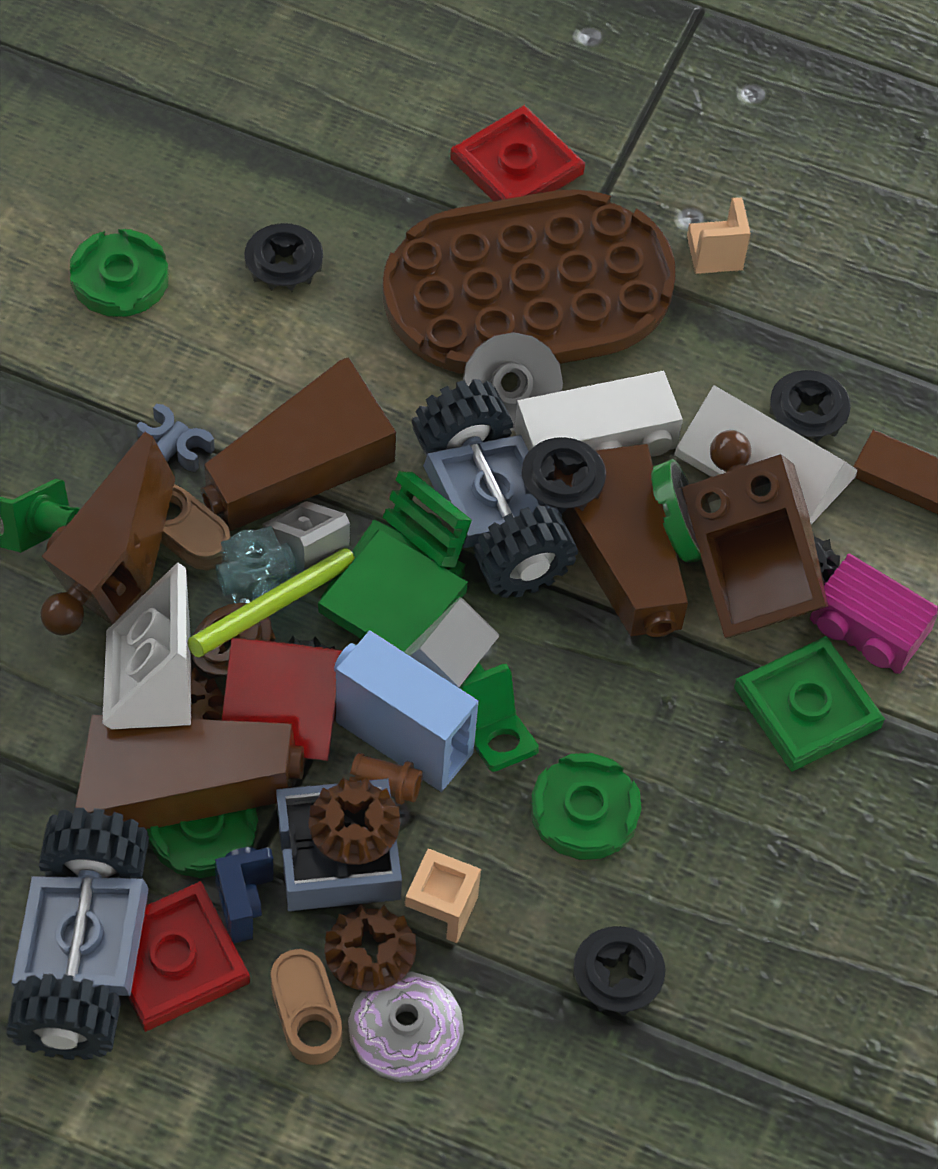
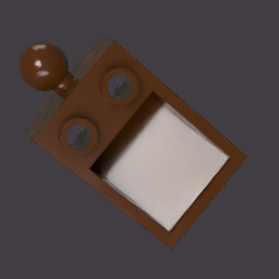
(111, 543)
(755, 546)

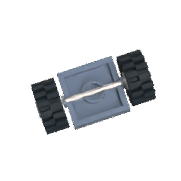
(480, 473)
(79, 935)

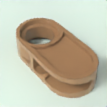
(195, 532)
(302, 996)

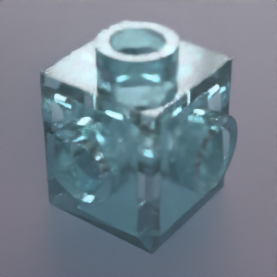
(254, 564)

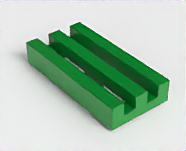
(425, 528)

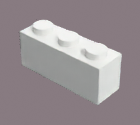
(605, 415)

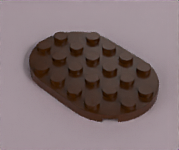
(532, 265)

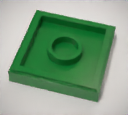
(391, 592)
(809, 703)

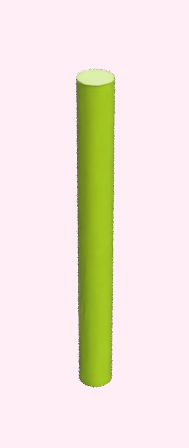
(269, 603)

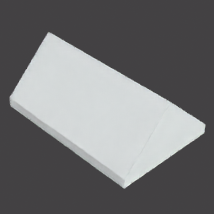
(818, 471)
(150, 659)

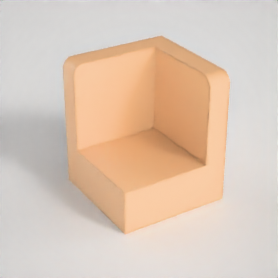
(720, 244)
(445, 891)

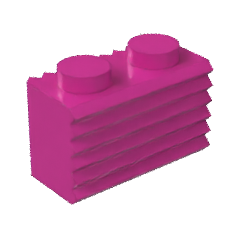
(874, 614)

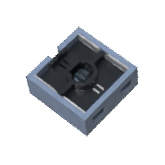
(319, 881)

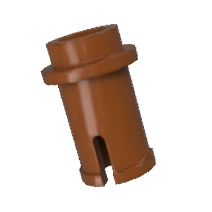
(403, 779)

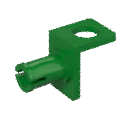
(35, 516)
(497, 716)

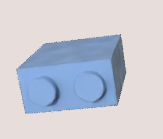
(404, 709)

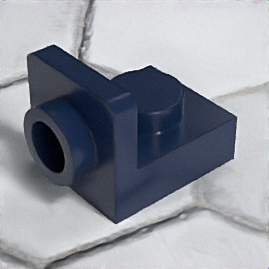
(236, 886)

